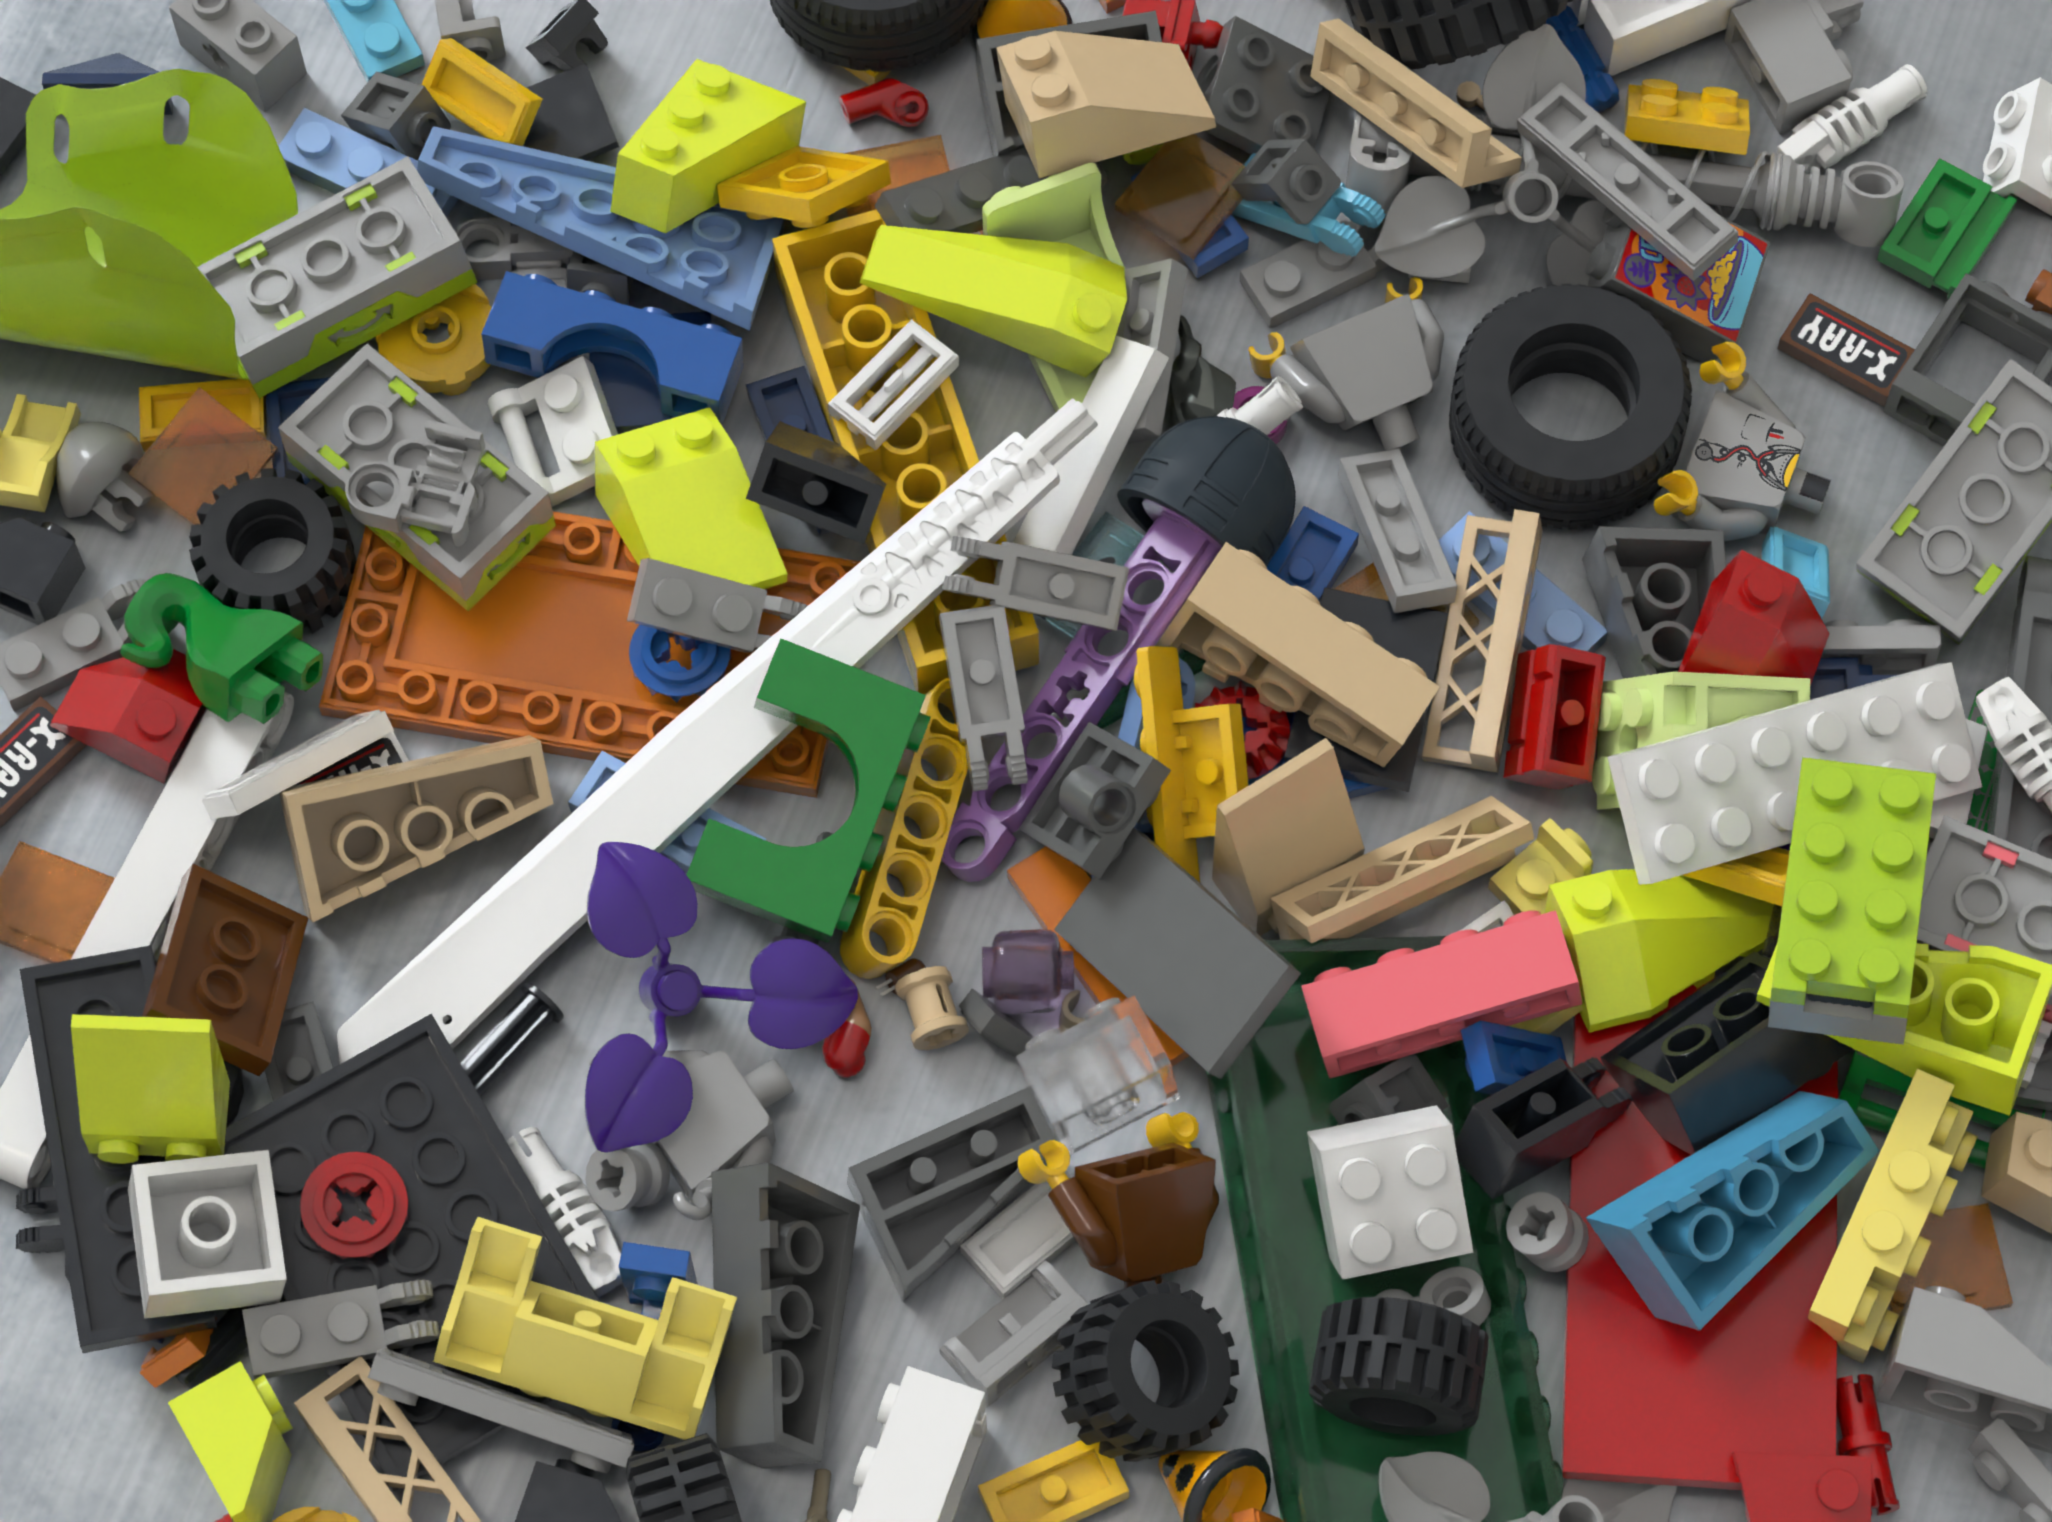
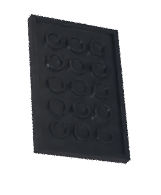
(429, 1123)

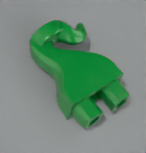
(230, 652)

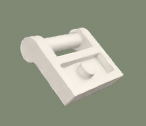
(573, 418)

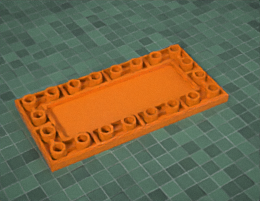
(538, 653)

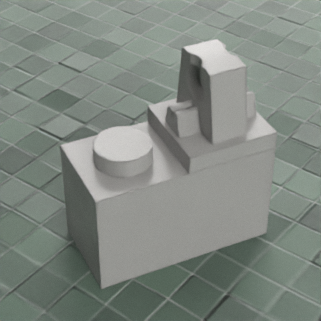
(1790, 54)

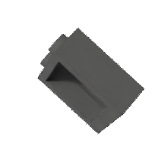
(1989, 309)

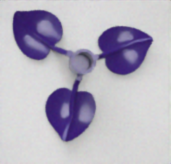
(638, 904)

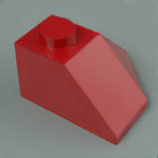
(1756, 624)
(133, 713)

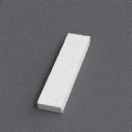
(1116, 405)

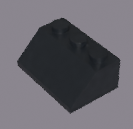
(1717, 1060)

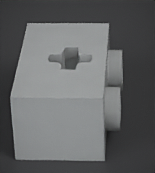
(241, 45)

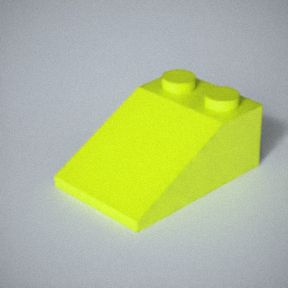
(683, 500)
(149, 1087)

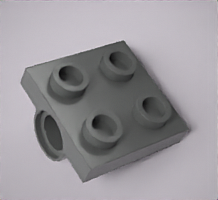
(1261, 89)
(1095, 800)

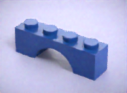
(543, 325)

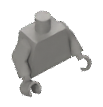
(723, 1126)

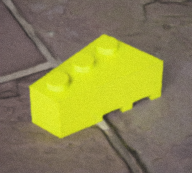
(697, 138)

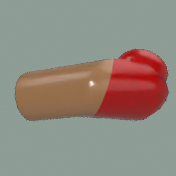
(846, 1046)

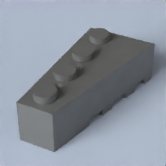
(1652, 591)
(789, 1264)

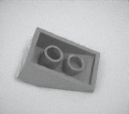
(1965, 1368)

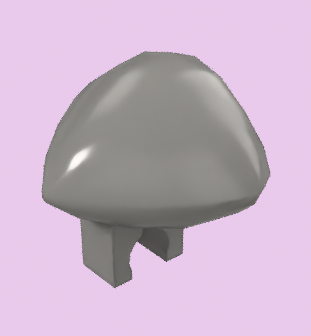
(95, 473)

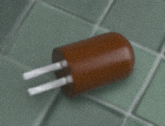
(898, 972)

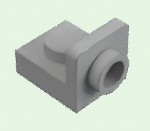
(480, 35)

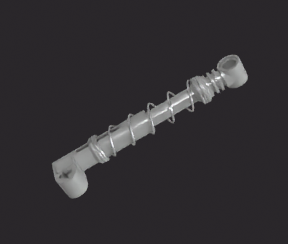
(1859, 202)

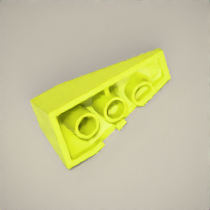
(1966, 1021)

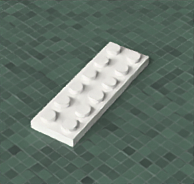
(1738, 782)

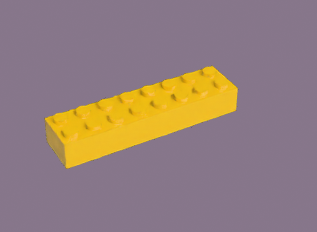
(839, 333)

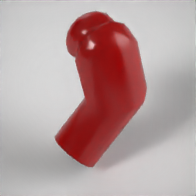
(886, 99)

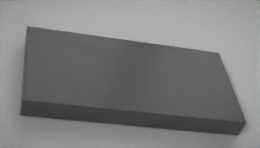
(1178, 952)

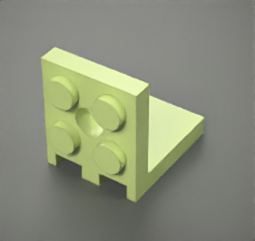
(1676, 704)

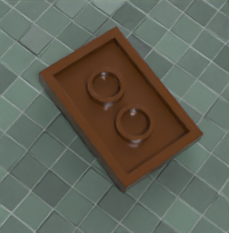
(229, 963)

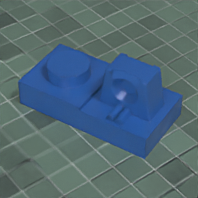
(648, 1272)

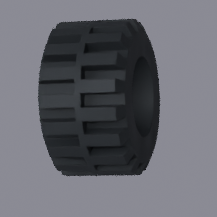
(269, 510)
(1190, 1364)
(1399, 1366)
(682, 1483)

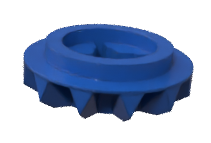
(651, 650)

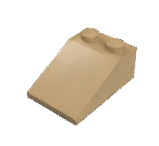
(1097, 97)
(1283, 834)

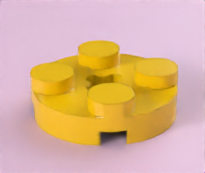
(444, 365)

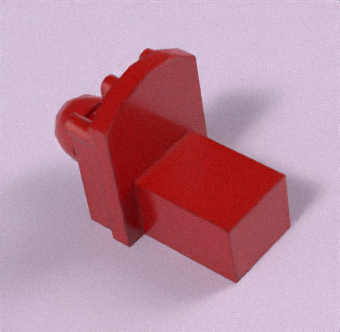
(1180, 24)

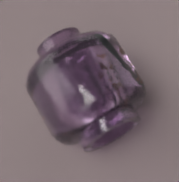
(1026, 971)

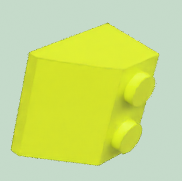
(238, 1439)

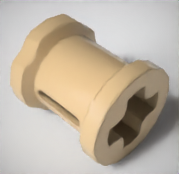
(931, 1008)

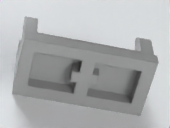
(1014, 1333)

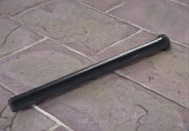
(483, 1067)

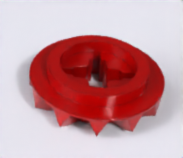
(1267, 744)
(354, 1174)

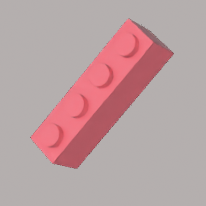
(1432, 994)

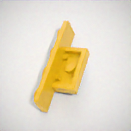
(1198, 746)

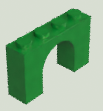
(871, 727)

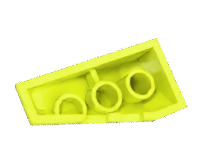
(1013, 290)
(1650, 940)

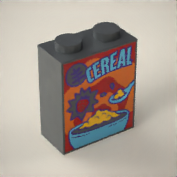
(1694, 311)

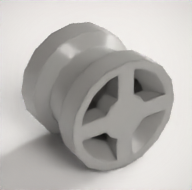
(644, 1181)
(1561, 1242)

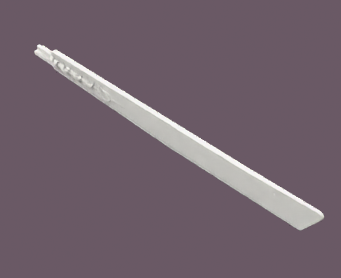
(705, 749)

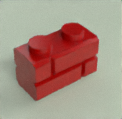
(1554, 717)

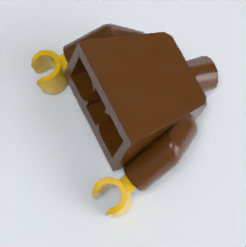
(1138, 1209)

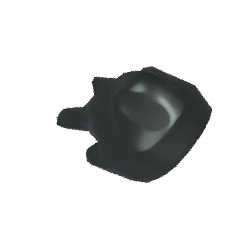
(1195, 384)

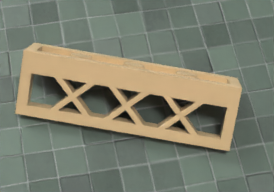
(1409, 107)
(1504, 635)
(1402, 873)
(356, 1464)

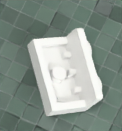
(2022, 145)

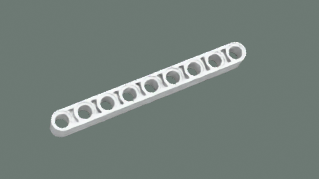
(143, 898)

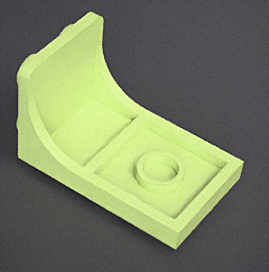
(1061, 210)

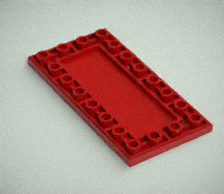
(1672, 1399)

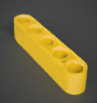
(903, 855)

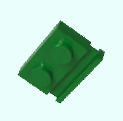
(1946, 228)

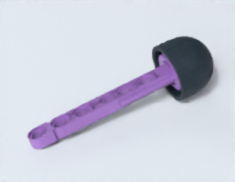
(1190, 495)

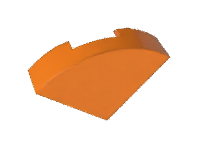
(175, 1356)

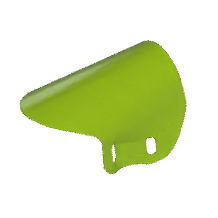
(113, 238)

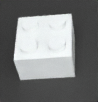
(1390, 1192)
(206, 1234)

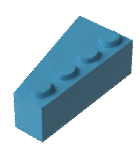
(1732, 1206)

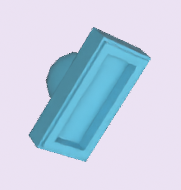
(1802, 559)

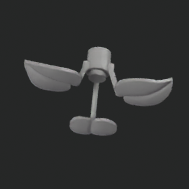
(1430, 219)
(1452, 1490)

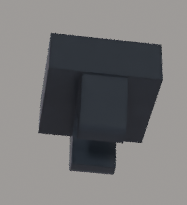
(567, 28)

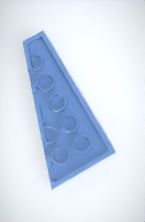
(709, 261)

